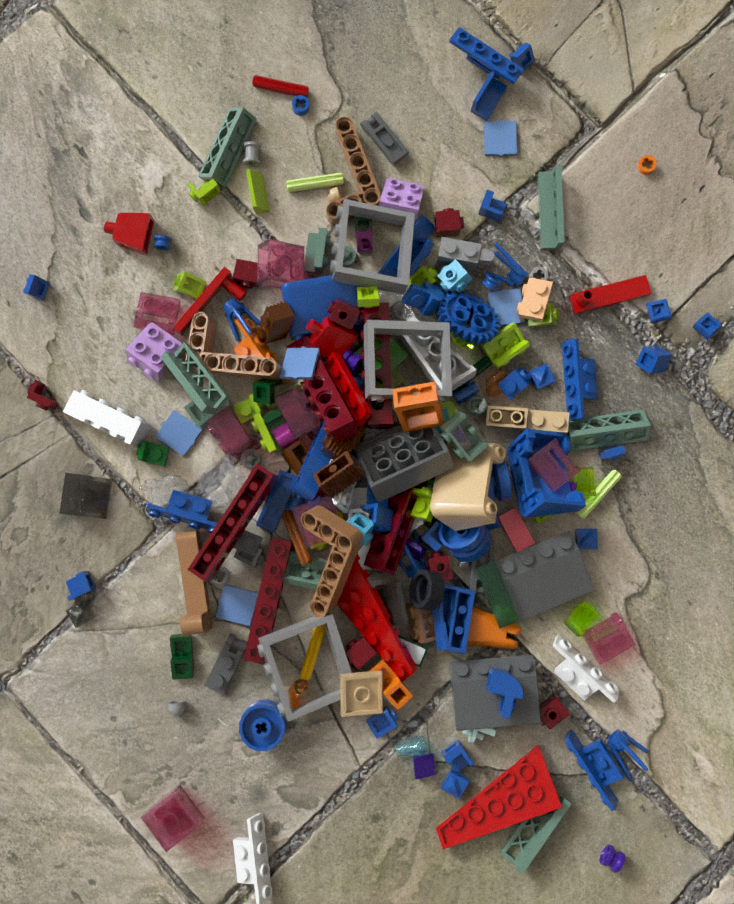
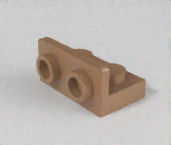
(421, 624)

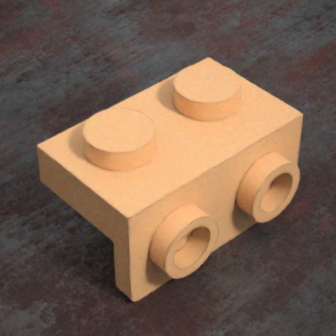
(535, 299)

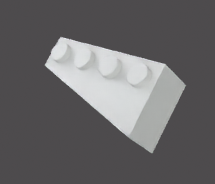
(427, 354)
(107, 419)

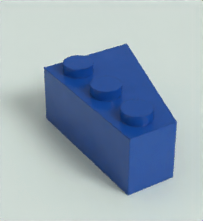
(453, 619)

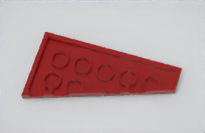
(369, 615)
(511, 798)

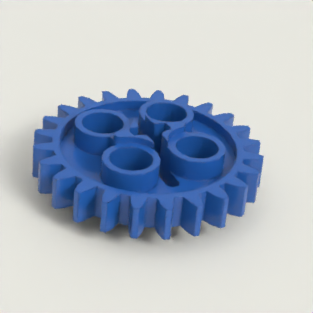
(481, 323)

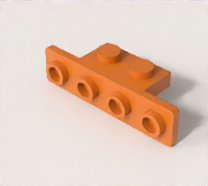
(254, 346)

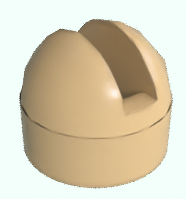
(333, 194)

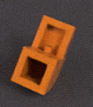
(393, 687)

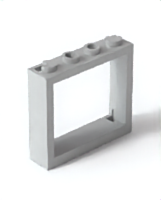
(362, 278)
(405, 328)
(271, 668)

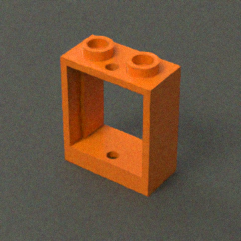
(426, 396)

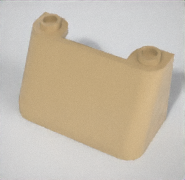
(462, 492)

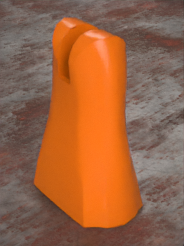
(486, 632)

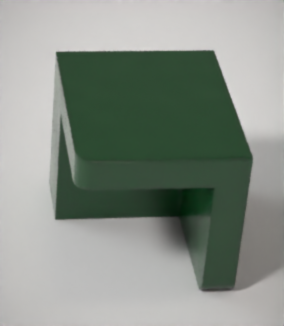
(264, 390)

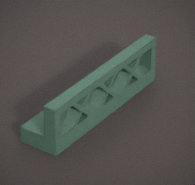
(228, 147)
(551, 209)
(184, 374)
(608, 433)
(538, 837)

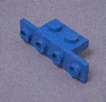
(485, 56)
(420, 248)
(578, 378)
(185, 509)
(598, 765)

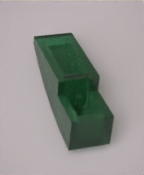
(496, 594)

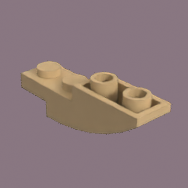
(522, 418)

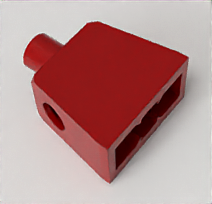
(131, 231)
(330, 337)

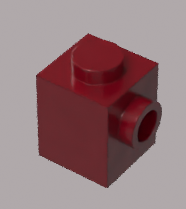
(448, 223)
(245, 273)
(343, 313)
(441, 564)
(359, 652)
(552, 712)

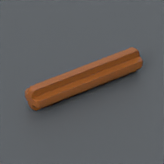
(296, 538)

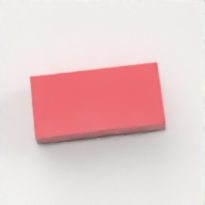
(516, 530)

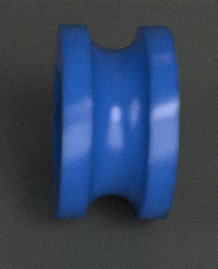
(300, 111)
(162, 242)
(492, 282)

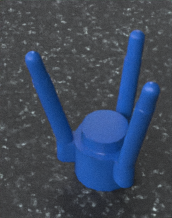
(516, 274)
(235, 310)
(415, 566)
(619, 741)

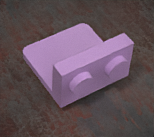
(402, 196)
(147, 350)

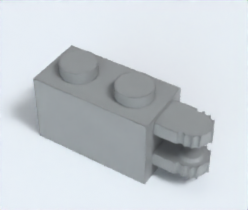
(466, 253)

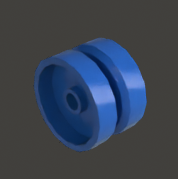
(500, 483)
(466, 544)
(257, 736)

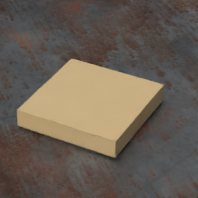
(361, 693)

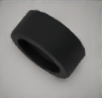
(435, 590)

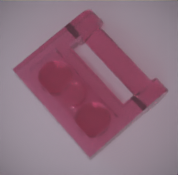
(157, 306)
(549, 468)
(611, 644)

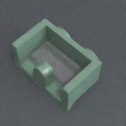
(462, 437)

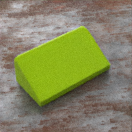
(257, 191)

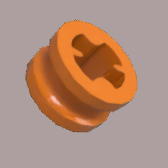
(649, 159)

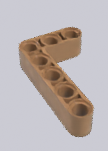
(358, 173)
(225, 361)
(345, 542)
(195, 590)

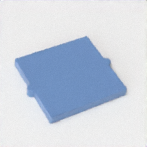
(500, 138)
(505, 305)
(299, 363)
(178, 433)
(237, 605)

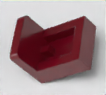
(34, 393)

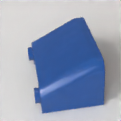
(311, 299)
(531, 491)

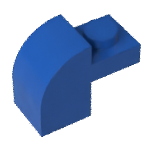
(424, 297)
(504, 684)

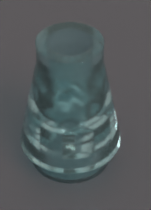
(411, 747)

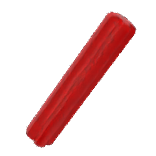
(280, 86)

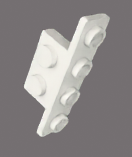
(580, 674)
(252, 859)

